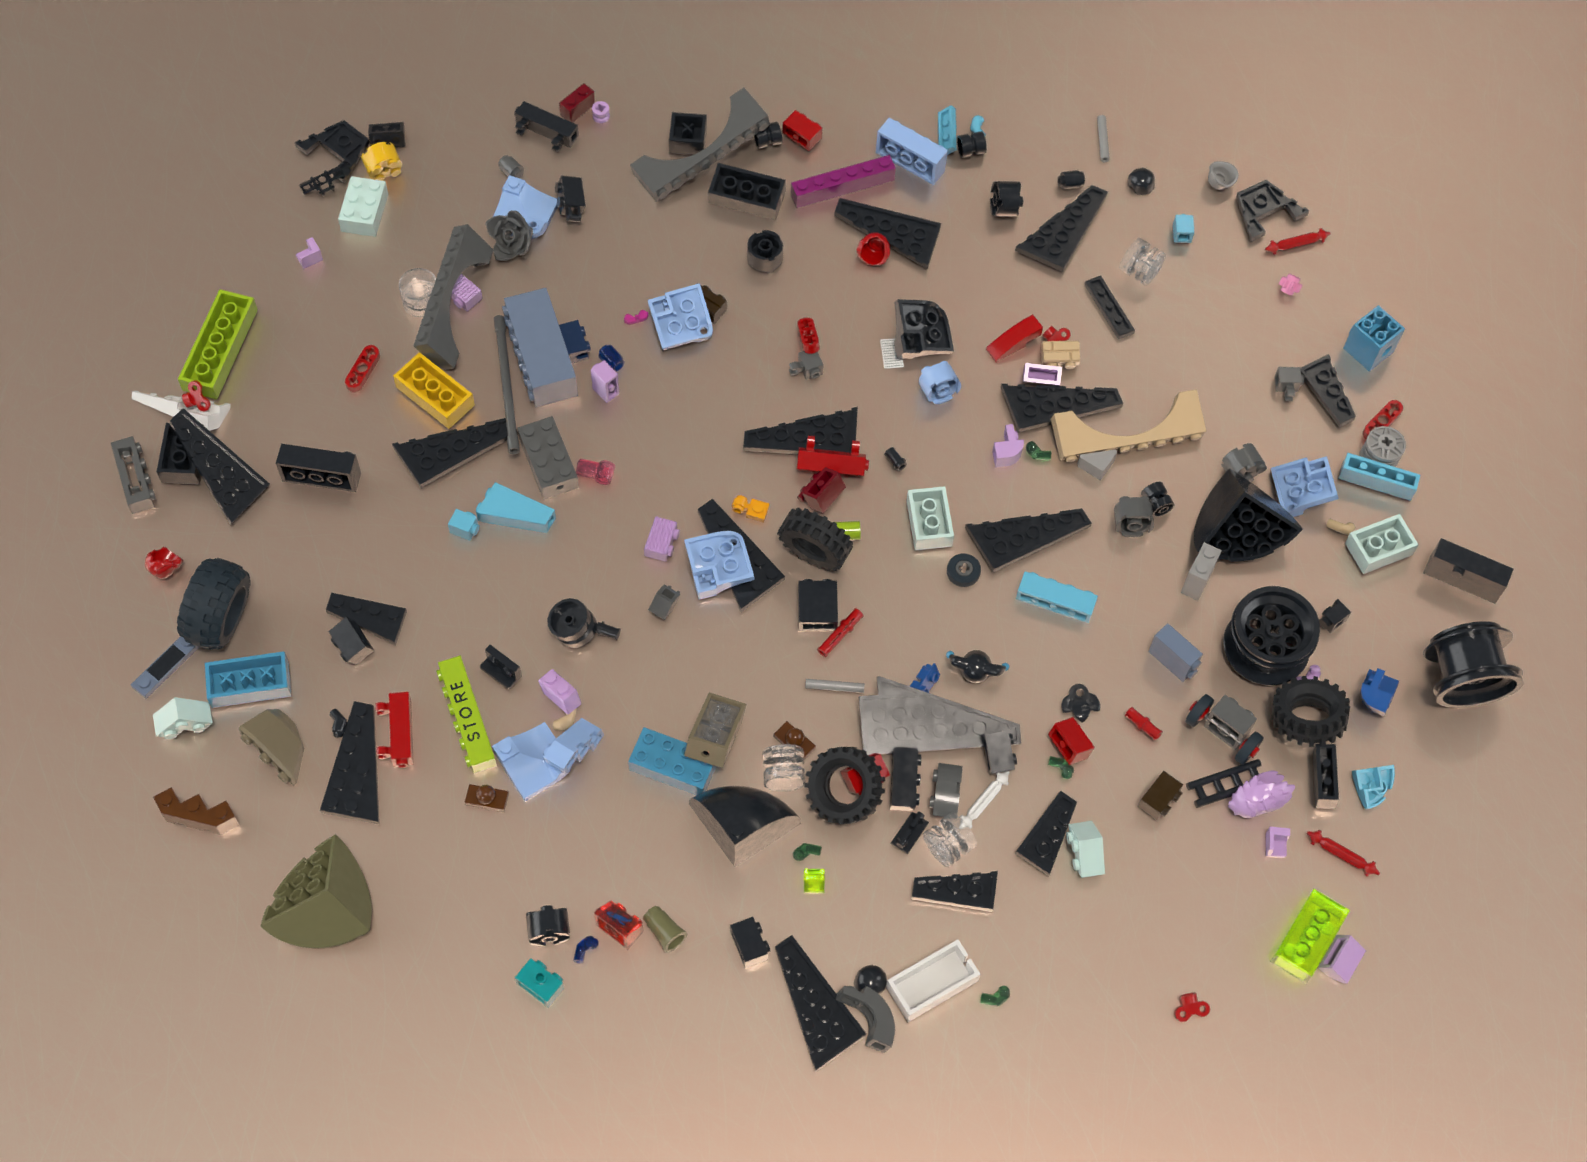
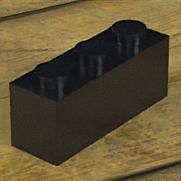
(1325, 776)
(905, 779)

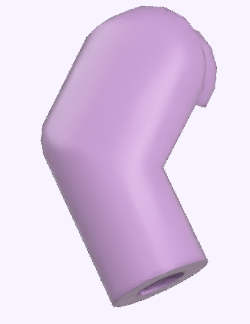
(1314, 671)

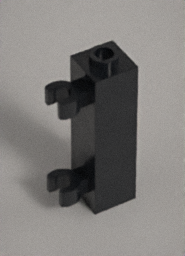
(546, 124)

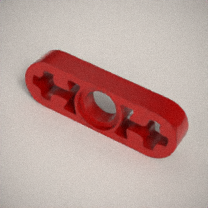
(812, 338)
(362, 376)
(1384, 412)

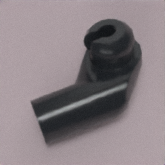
(339, 723)

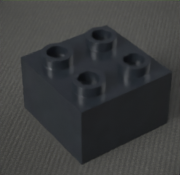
(687, 133)

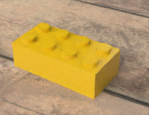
(434, 390)

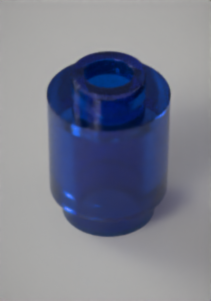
(612, 357)

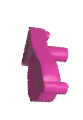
(642, 316)

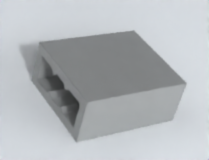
(1201, 571)

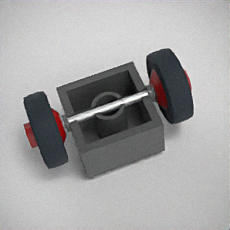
(1228, 723)

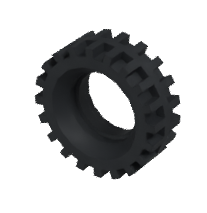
(815, 539)
(1310, 693)
(820, 790)

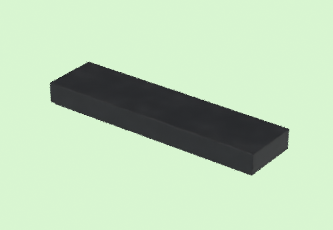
(1109, 307)

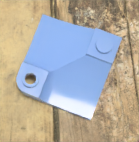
(531, 203)
(681, 317)
(1304, 484)
(717, 562)
(525, 763)

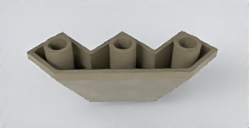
(276, 741)

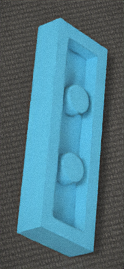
(947, 128)

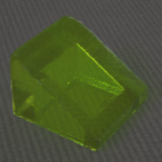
(814, 880)

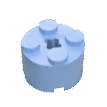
(939, 382)

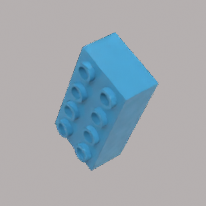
(247, 679)
(664, 761)

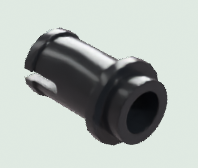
(898, 462)
(607, 630)

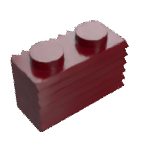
(577, 103)

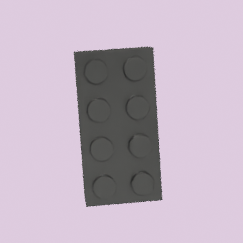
(548, 457)

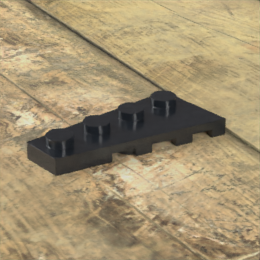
(378, 618)
(1046, 837)
(958, 890)

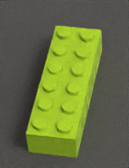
(218, 342)

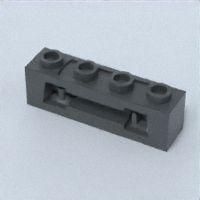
(130, 451)

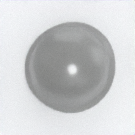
(1222, 175)

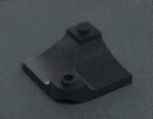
(921, 329)

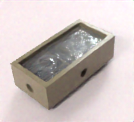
(715, 730)

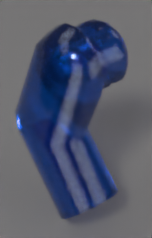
(583, 946)

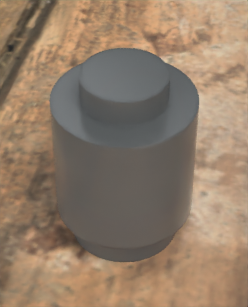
(510, 166)

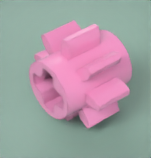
(1290, 284)

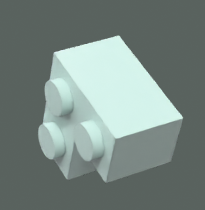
(182, 715)
(1088, 848)

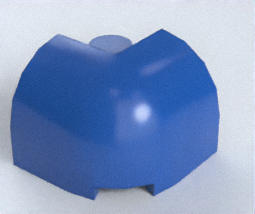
(1378, 691)

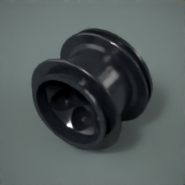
(1280, 619)
(1473, 665)

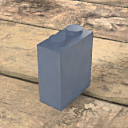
(1176, 653)

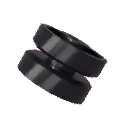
(572, 623)

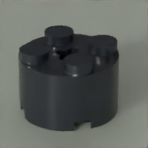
(1006, 198)
(765, 251)
(548, 926)

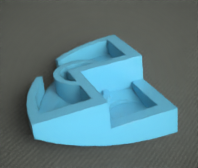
(1373, 784)

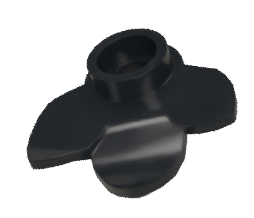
(1080, 705)

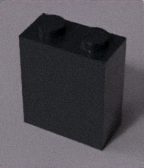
(817, 605)

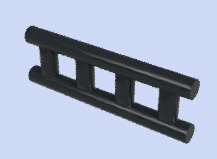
(1216, 780)

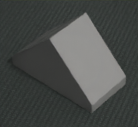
(1097, 463)

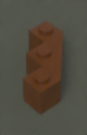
(195, 814)

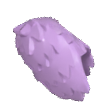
(1261, 795)

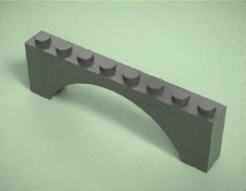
(664, 176)
(435, 332)

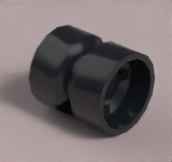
(771, 135)
(969, 145)
(1157, 496)

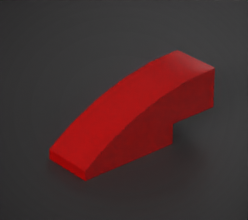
(1015, 338)

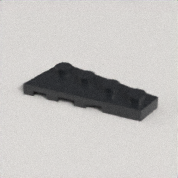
(1324, 384)

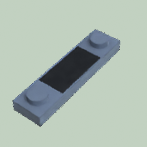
(163, 667)

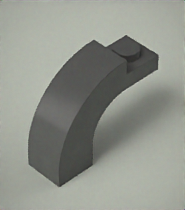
(877, 1013)

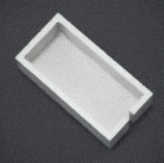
(932, 980)

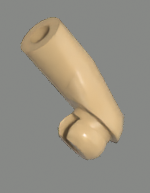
(1340, 527)
(565, 722)

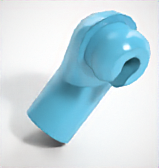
(976, 124)

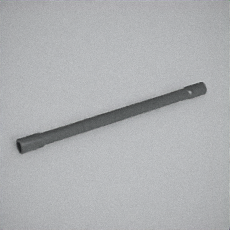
(512, 439)

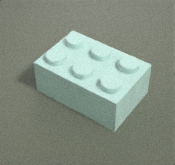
(363, 206)
(930, 518)
(1381, 543)

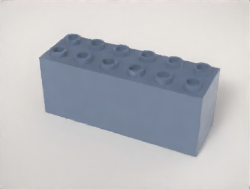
(540, 347)

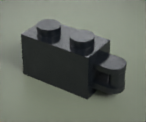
(570, 197)

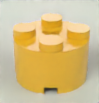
(382, 161)

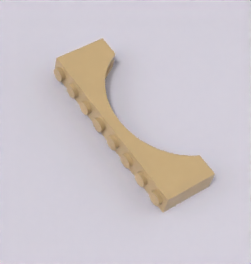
(1181, 423)

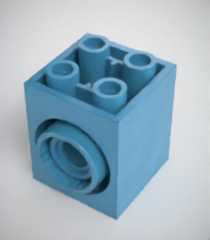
(1373, 338)

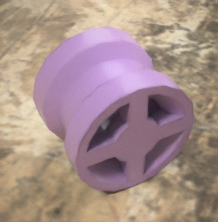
(598, 116)

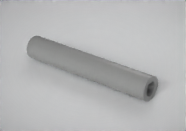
(1103, 138)
(834, 685)

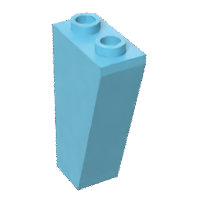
(514, 510)

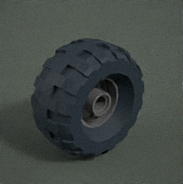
(213, 603)

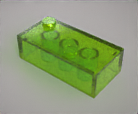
(1310, 936)

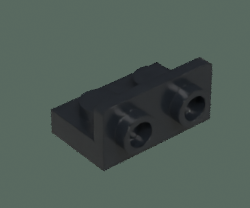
(387, 133)
(500, 668)

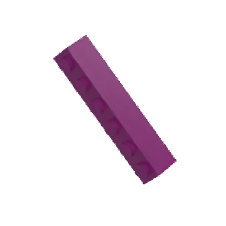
(843, 181)

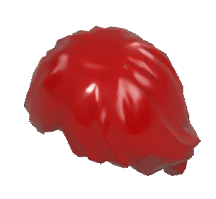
(874, 249)
(162, 563)

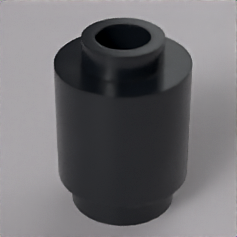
(1071, 179)

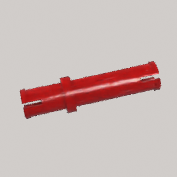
(854, 617)

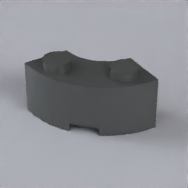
(947, 789)

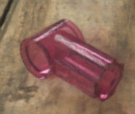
(601, 472)

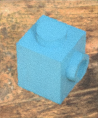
(1183, 228)
(463, 524)

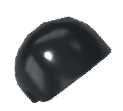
(1141, 181)
(872, 977)

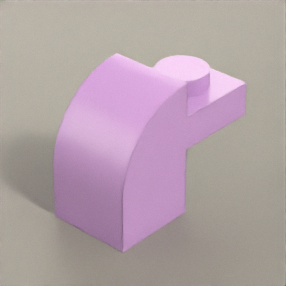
(1008, 451)

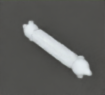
(985, 798)

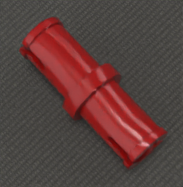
(1143, 723)

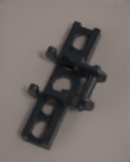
(326, 174)

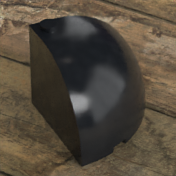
(1243, 521)
(743, 819)

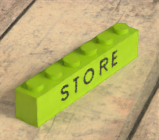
(467, 714)

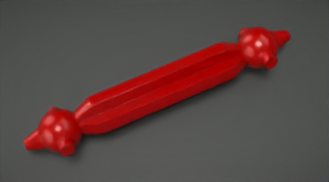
(1297, 241)
(1343, 853)

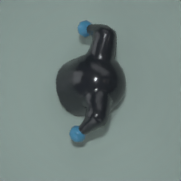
(976, 666)

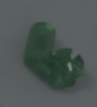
(1036, 453)
(1063, 765)
(805, 850)
(997, 998)

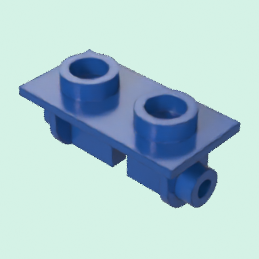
(928, 675)

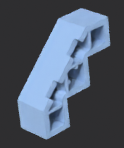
(573, 745)

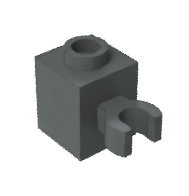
(809, 364)
(1288, 381)
(664, 601)

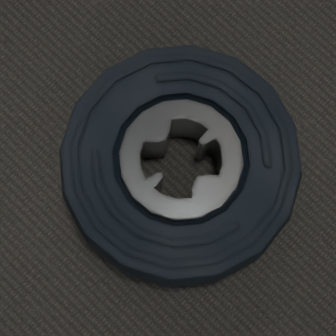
(972, 572)

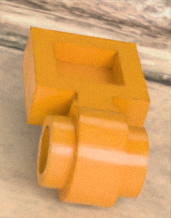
(755, 510)

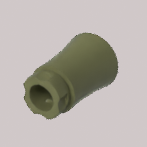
(664, 929)

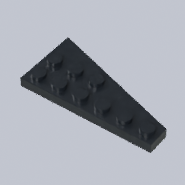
(830, 431)
(765, 572)

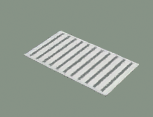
(889, 354)

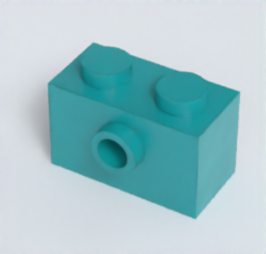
(540, 982)

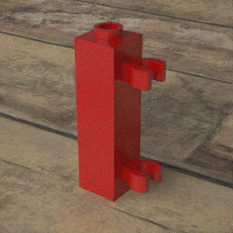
(842, 462)
(400, 729)

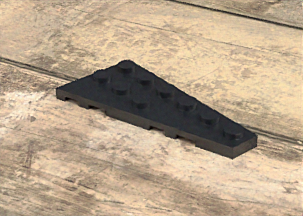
(1063, 232)
(905, 233)
(1036, 405)
(446, 451)
(224, 472)
(1020, 537)
(354, 779)
(824, 1021)

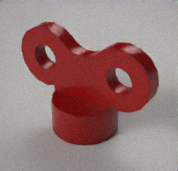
(1052, 334)
(195, 397)
(1191, 1006)

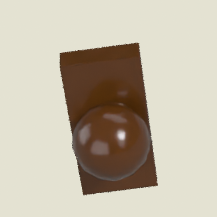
(790, 735)
(486, 797)

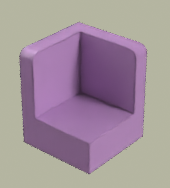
(311, 255)
(1277, 841)

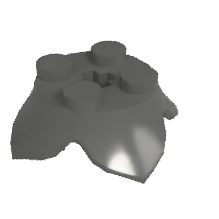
(509, 244)

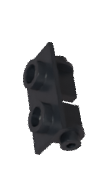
(910, 832)

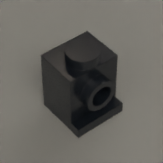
(1334, 616)

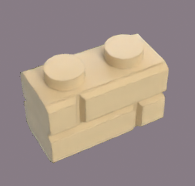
(1060, 353)

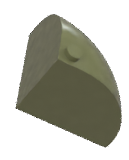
(321, 900)

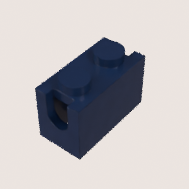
(574, 341)

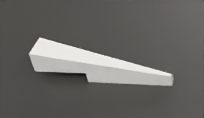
(173, 404)

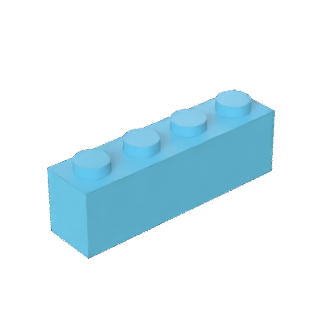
(1379, 476)
(1056, 596)

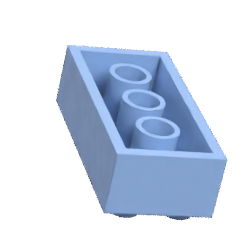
(911, 151)

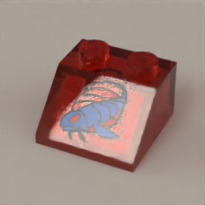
(618, 923)

